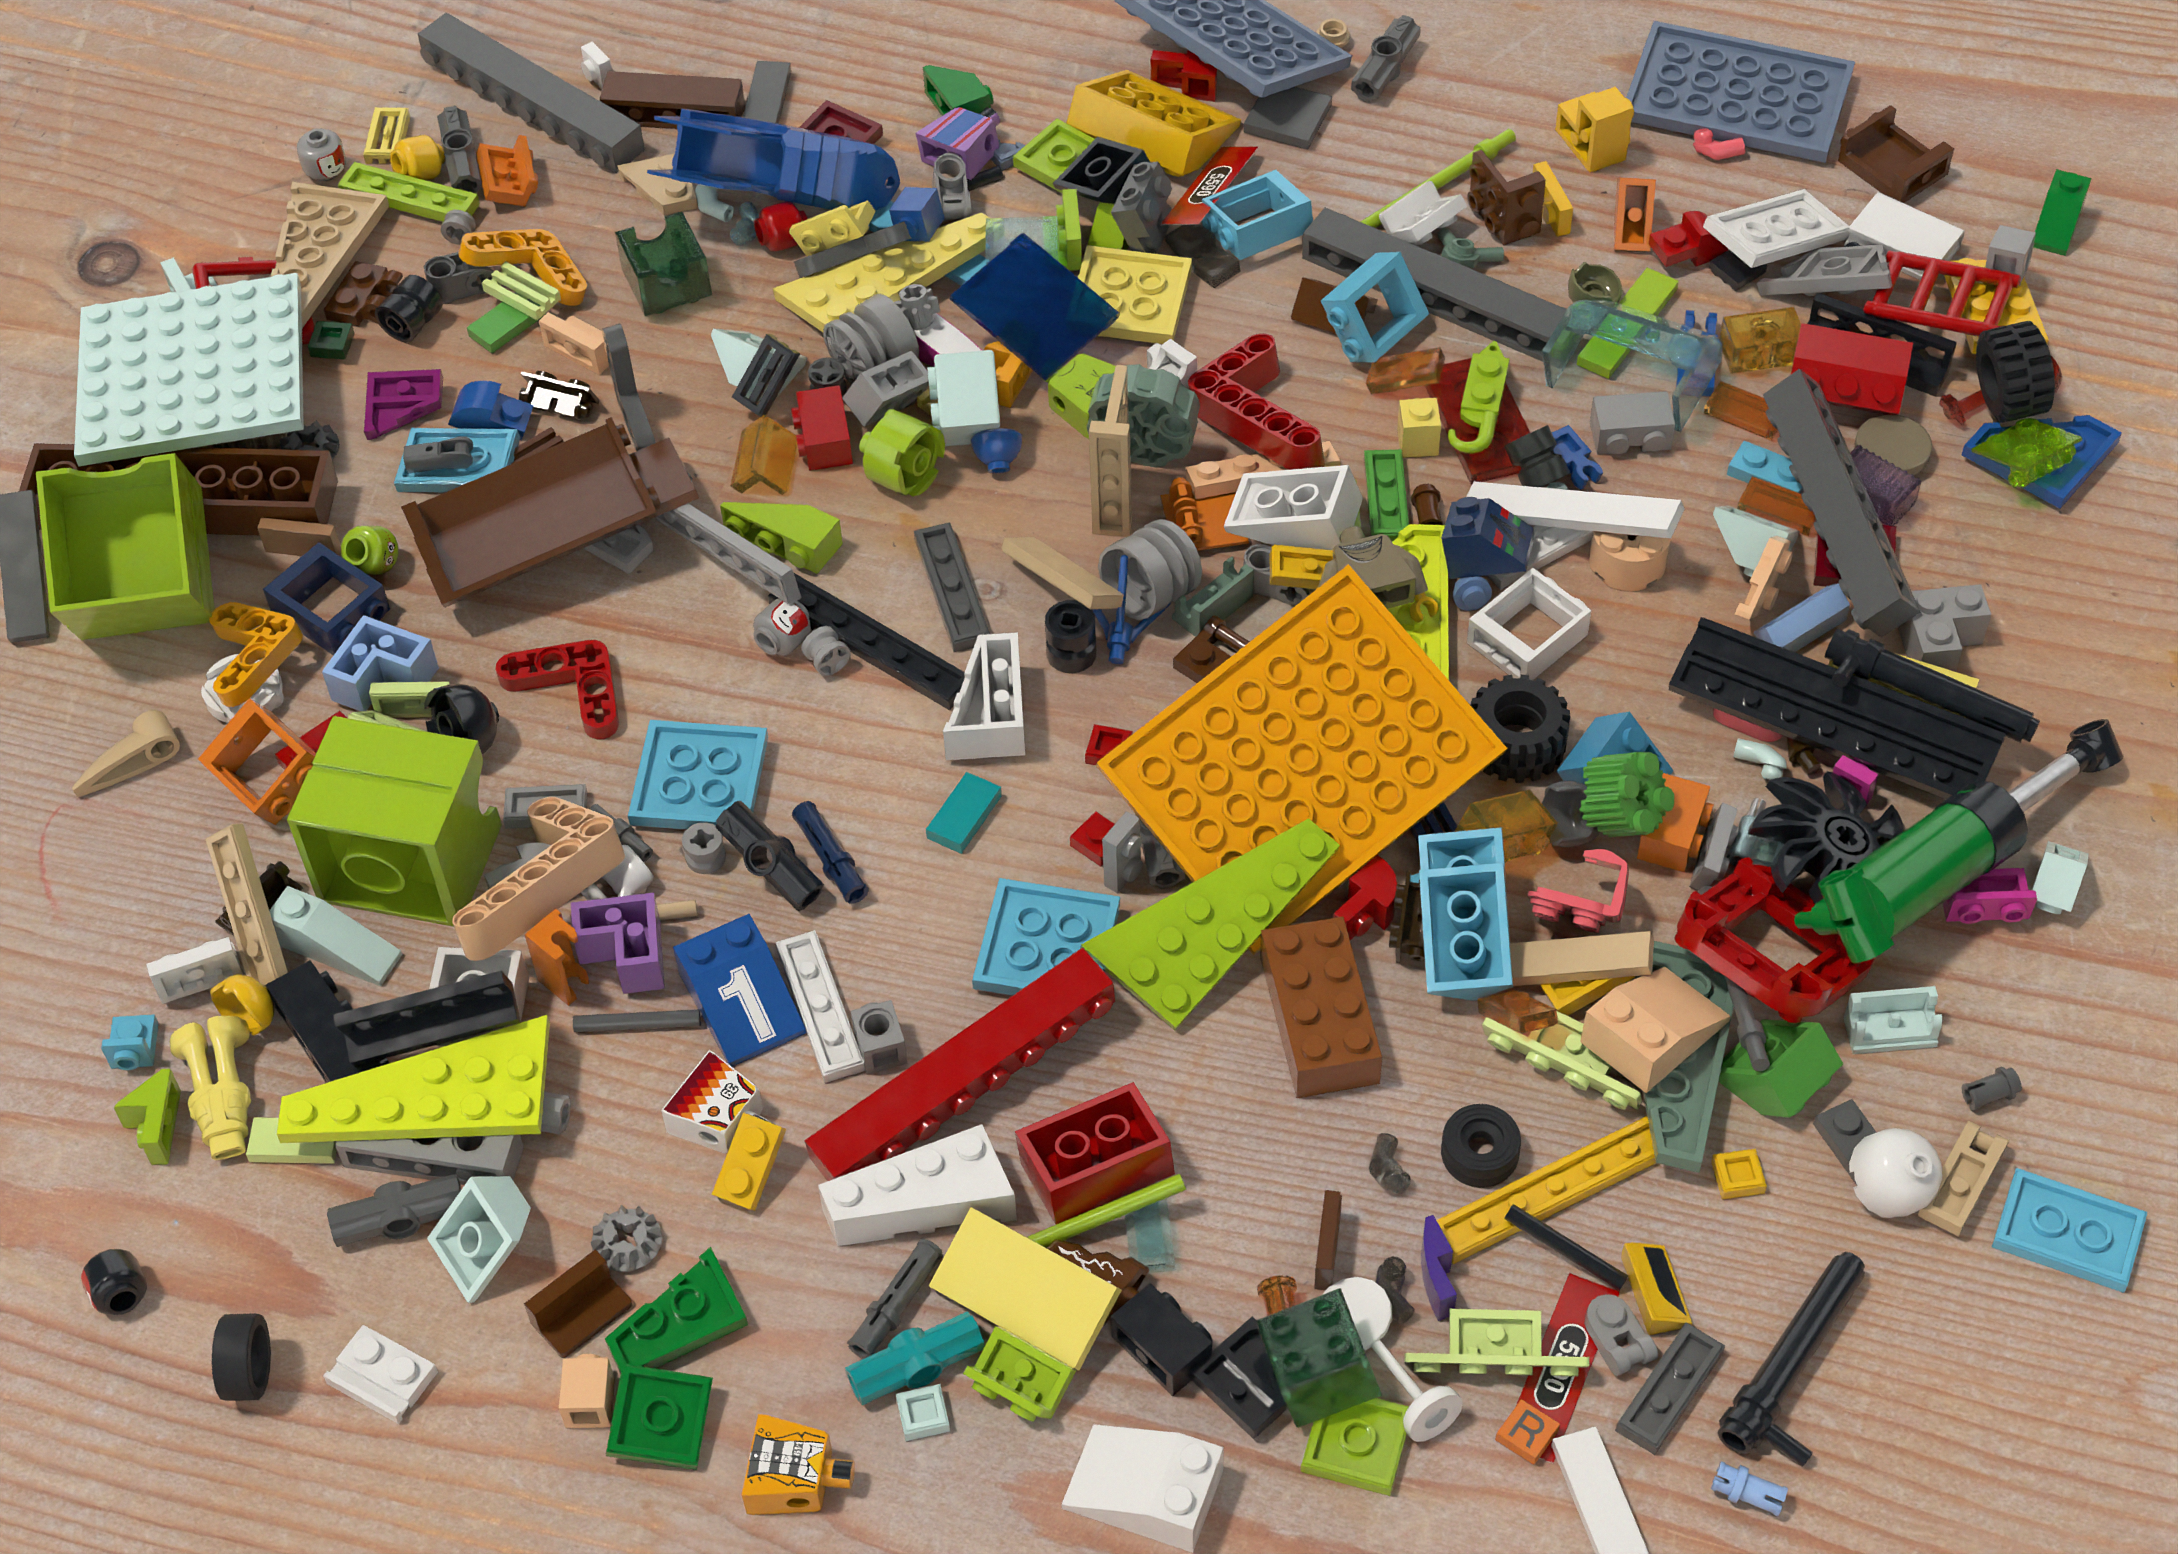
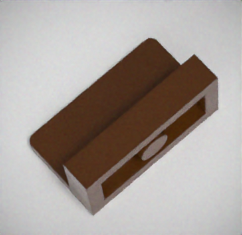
(1310, 310)
(577, 1305)

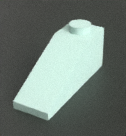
(331, 937)

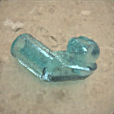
(744, 228)

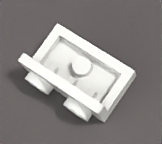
(1421, 213)

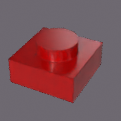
(1089, 837)

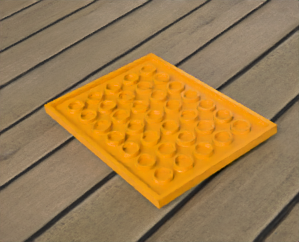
(1312, 721)

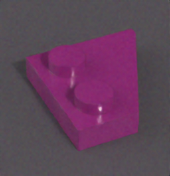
(400, 398)

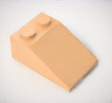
(1650, 1026)

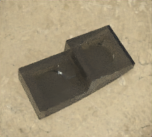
(1208, 259)

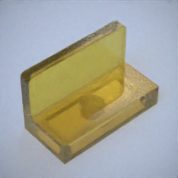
(764, 455)

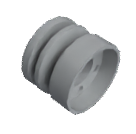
(869, 336)
(1160, 567)

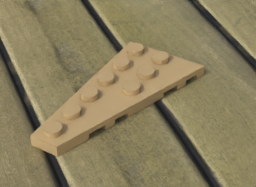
(323, 236)

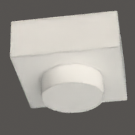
(595, 64)

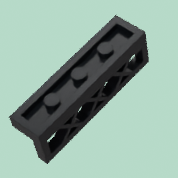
(1924, 372)
(428, 1018)

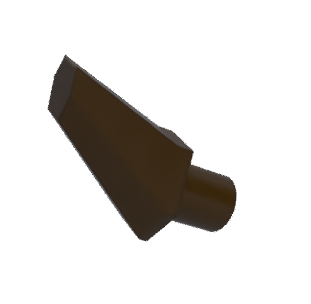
(1802, 754)

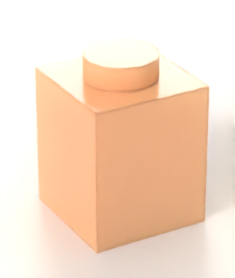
(586, 1392)

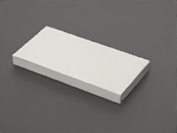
(1777, 228)

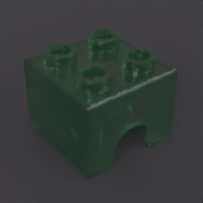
(664, 269)
(1318, 1358)

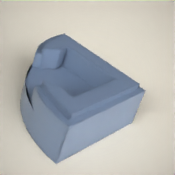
(1004, 154)

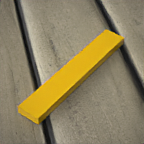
(1550, 1188)

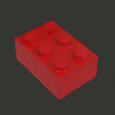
(1095, 1152)

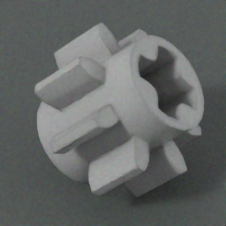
(918, 305)

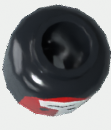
(114, 1282)

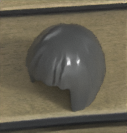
(1563, 803)

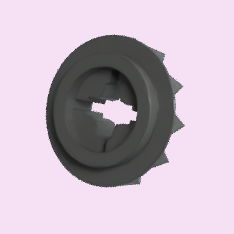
(322, 435)

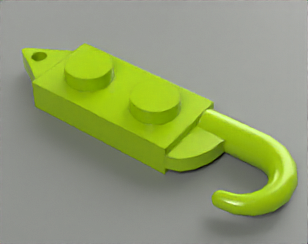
(1482, 397)

